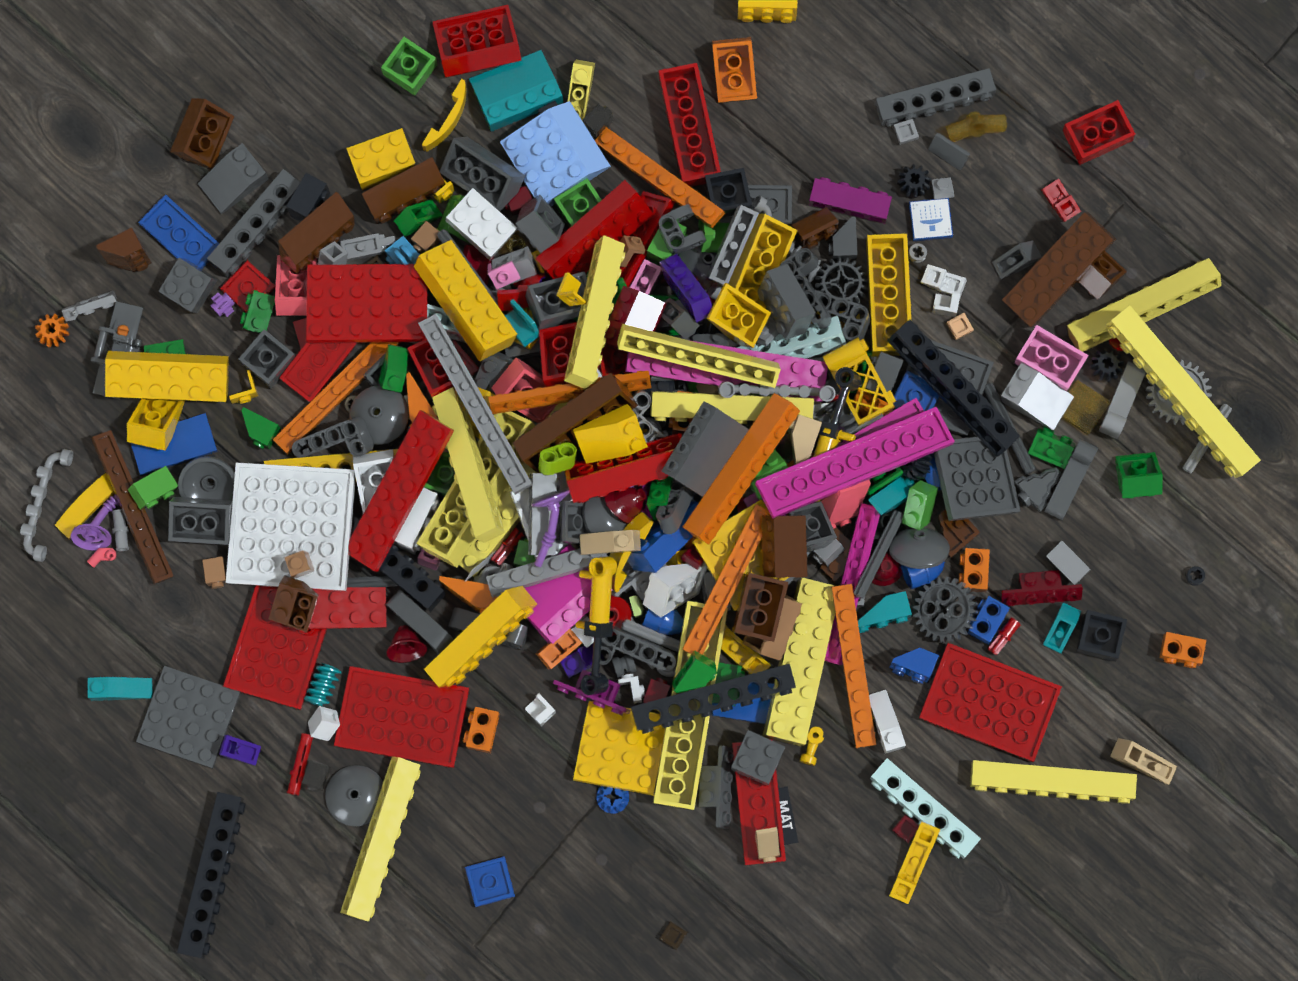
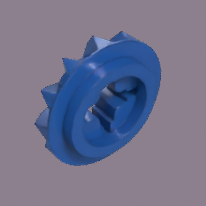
(618, 805)

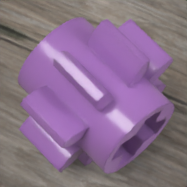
(222, 304)

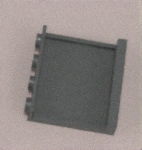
(704, 448)

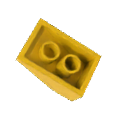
(738, 316)
(154, 422)
(610, 436)

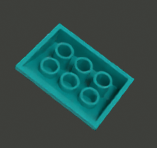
(515, 90)

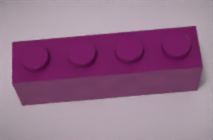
(849, 200)

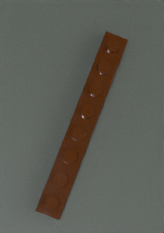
(137, 519)

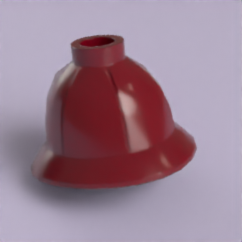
(626, 504)
(888, 571)
(406, 646)

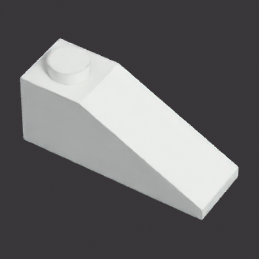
(886, 722)

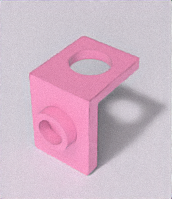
(503, 274)

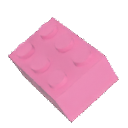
(1052, 357)

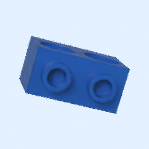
(991, 622)

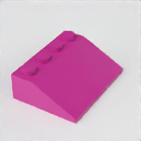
(559, 603)

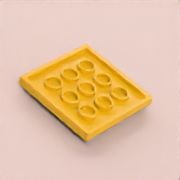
(719, 549)
(617, 753)

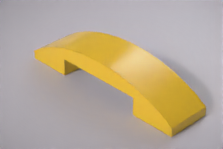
(434, 137)
(85, 505)
(642, 523)
(741, 654)
(914, 862)

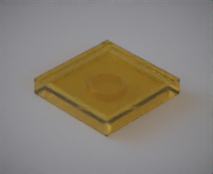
(1085, 407)

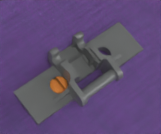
(124, 330)

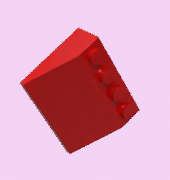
(476, 40)

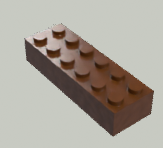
(1059, 269)
(558, 428)

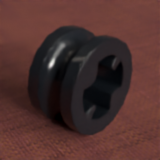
(1198, 581)

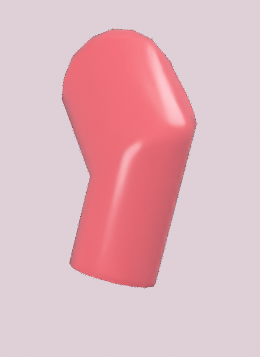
(102, 554)

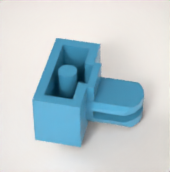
(401, 253)

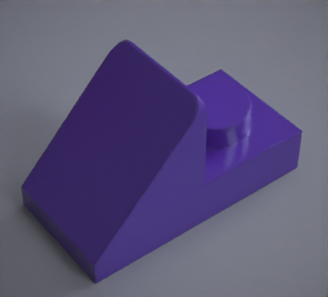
(578, 660)
(240, 750)

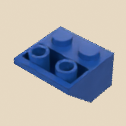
(916, 663)

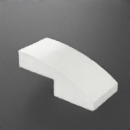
(943, 281)

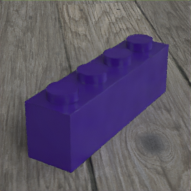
(686, 287)

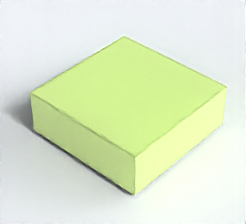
(637, 607)

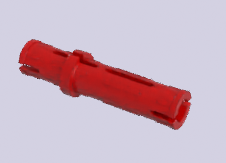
(295, 785)

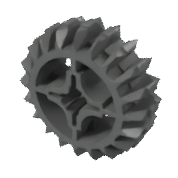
(840, 267)

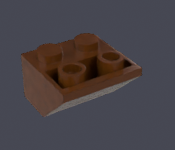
(816, 228)
(294, 604)

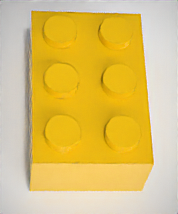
(767, 10)
(381, 158)

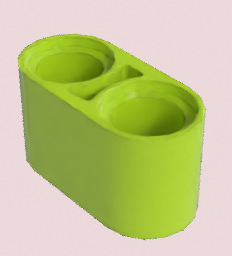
(557, 458)

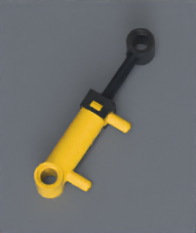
(832, 433)
(598, 626)

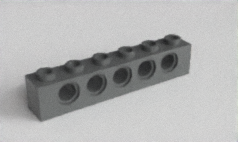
(981, 79)
(256, 212)

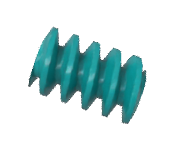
(322, 685)

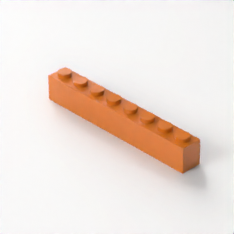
(741, 468)

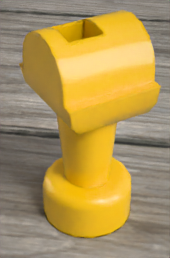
(814, 738)

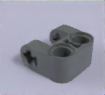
(668, 235)

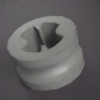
(923, 251)

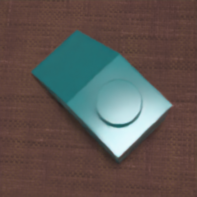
(1062, 627)

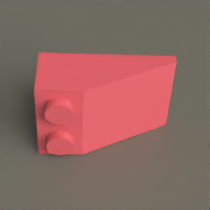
(291, 290)
(522, 378)
(845, 504)

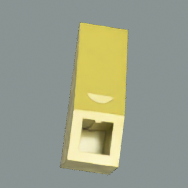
(581, 86)

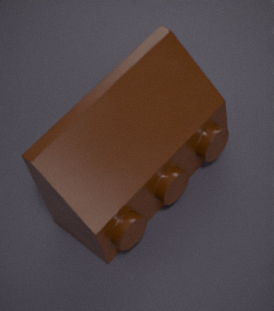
(202, 133)
(125, 251)
(1102, 276)
(784, 546)
(760, 607)

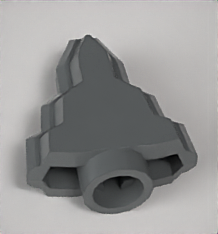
(1037, 488)

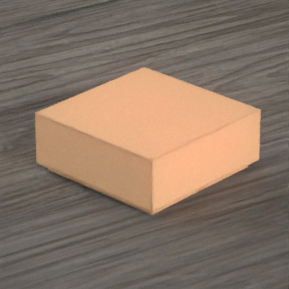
(960, 326)

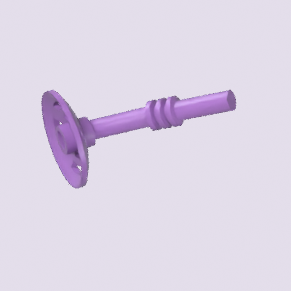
(552, 503)
(91, 531)

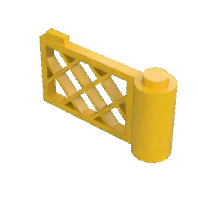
(850, 356)

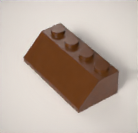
(404, 190)
(315, 232)

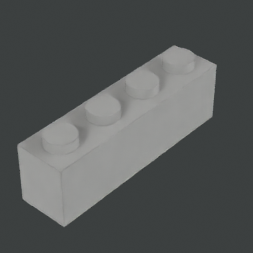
(732, 245)
(539, 517)

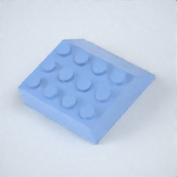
(555, 152)

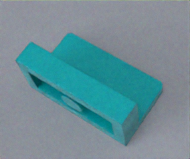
(522, 324)

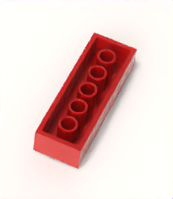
(689, 123)
(613, 216)
(620, 473)

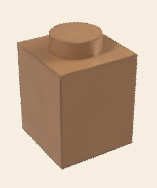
(425, 238)
(299, 564)
(215, 572)

